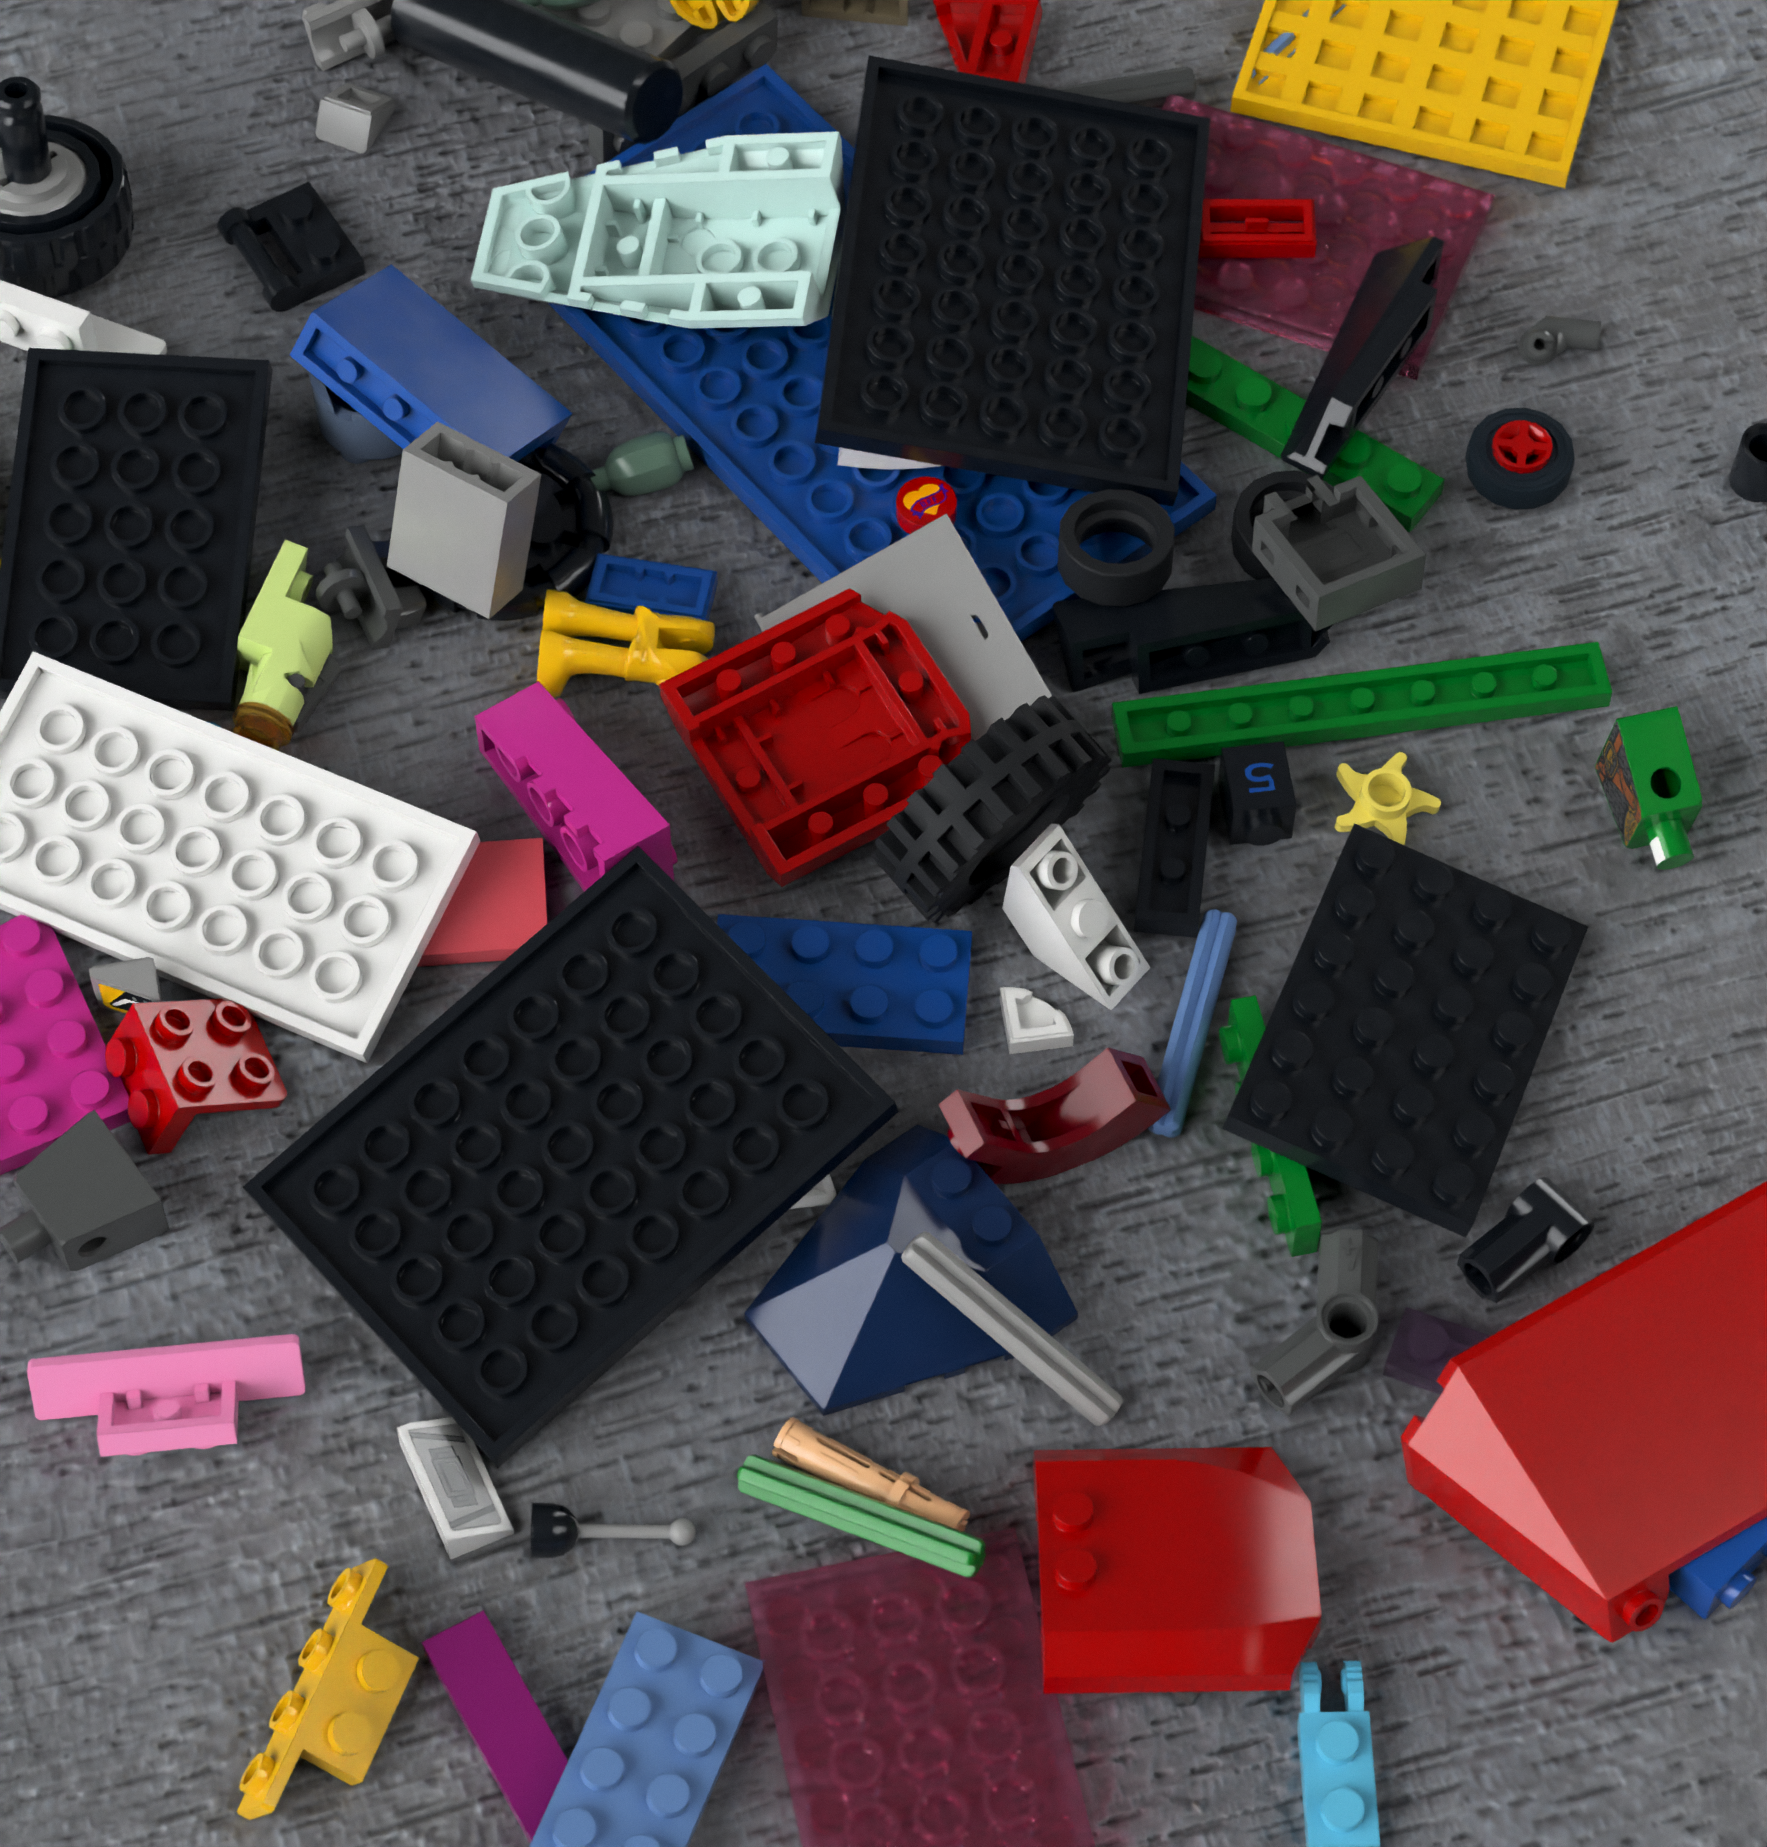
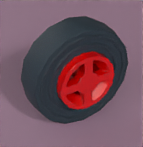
(1541, 453)

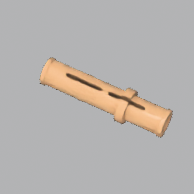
(845, 1467)

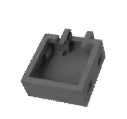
(1336, 551)

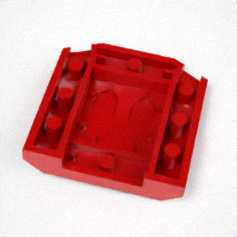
(818, 730)
(1173, 1570)

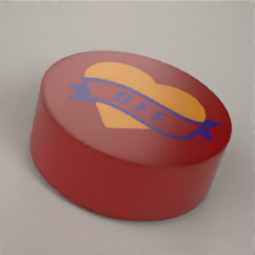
(923, 502)

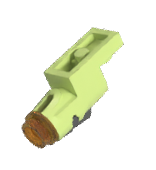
(285, 654)

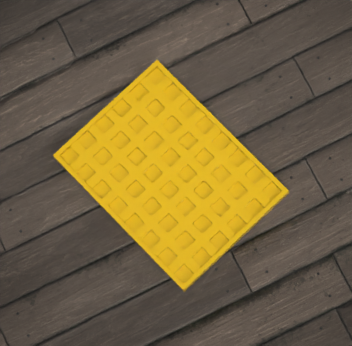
(1435, 78)

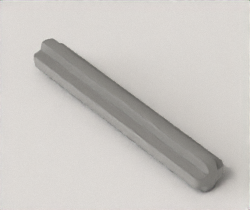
(1011, 1328)

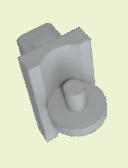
(348, 30)

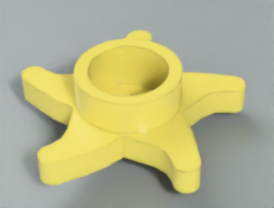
(1383, 799)

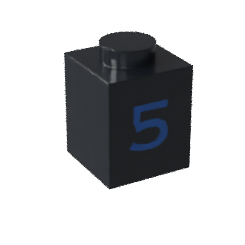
(1257, 793)

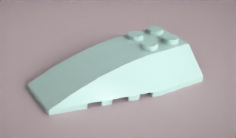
(682, 239)

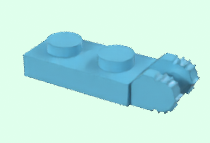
(1337, 1763)

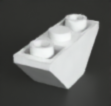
(1070, 920)

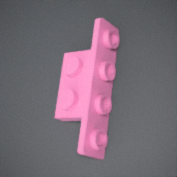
(166, 1393)

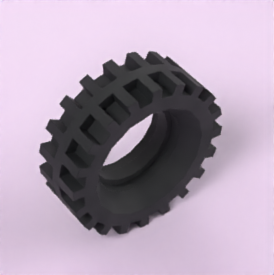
(990, 807)

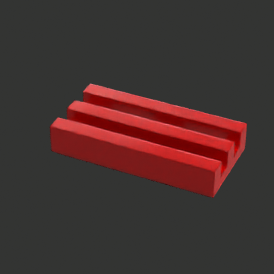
(1256, 236)

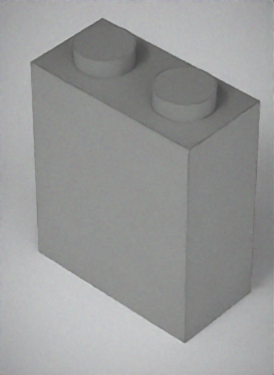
(463, 519)

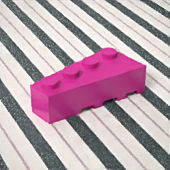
(570, 786)

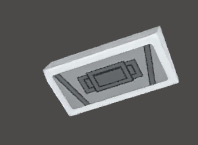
(454, 1485)

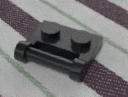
(307, 238)

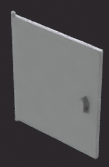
(940, 592)

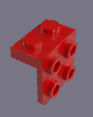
(190, 1062)

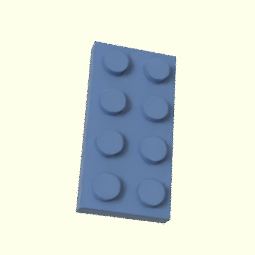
(652, 1742)

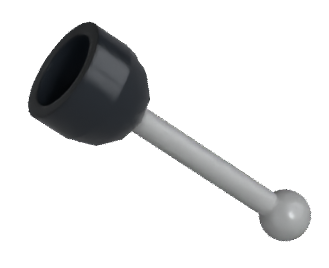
(557, 1530)

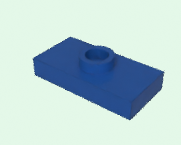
(662, 587)

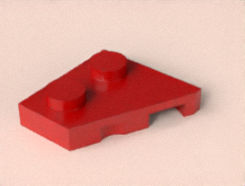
(990, 35)

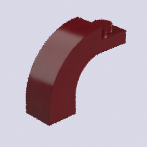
(1060, 1126)

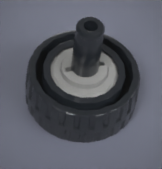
(60, 197)

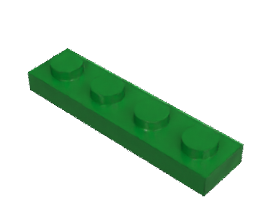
(1293, 1203)

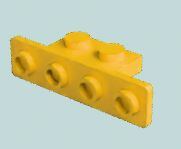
(339, 1701)

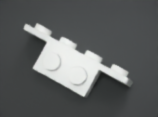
(46, 323)

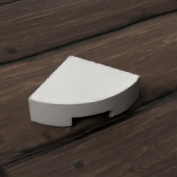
(1032, 1022)

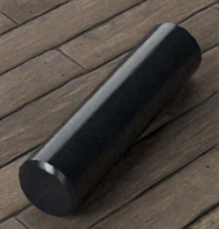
(547, 61)

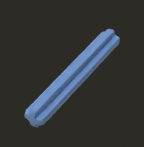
(1194, 1018)

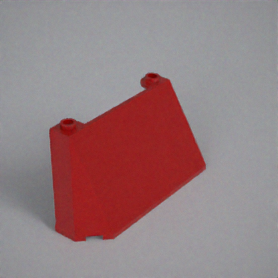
(1615, 1423)

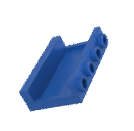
(416, 365)

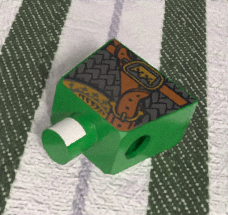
(1651, 784)

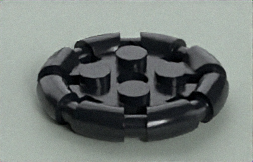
(582, 526)

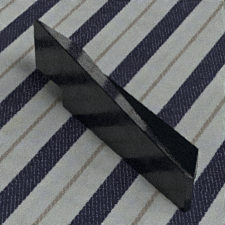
(1372, 346)
(1184, 635)

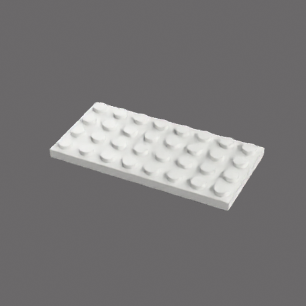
(217, 857)

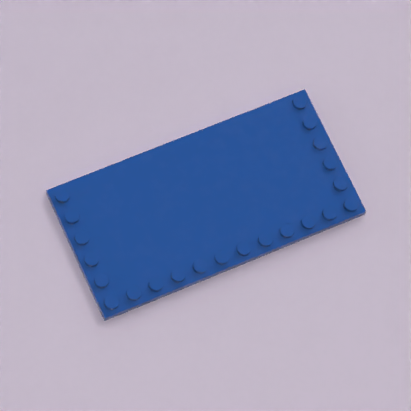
(753, 410)

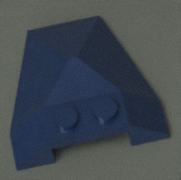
(861, 1321)

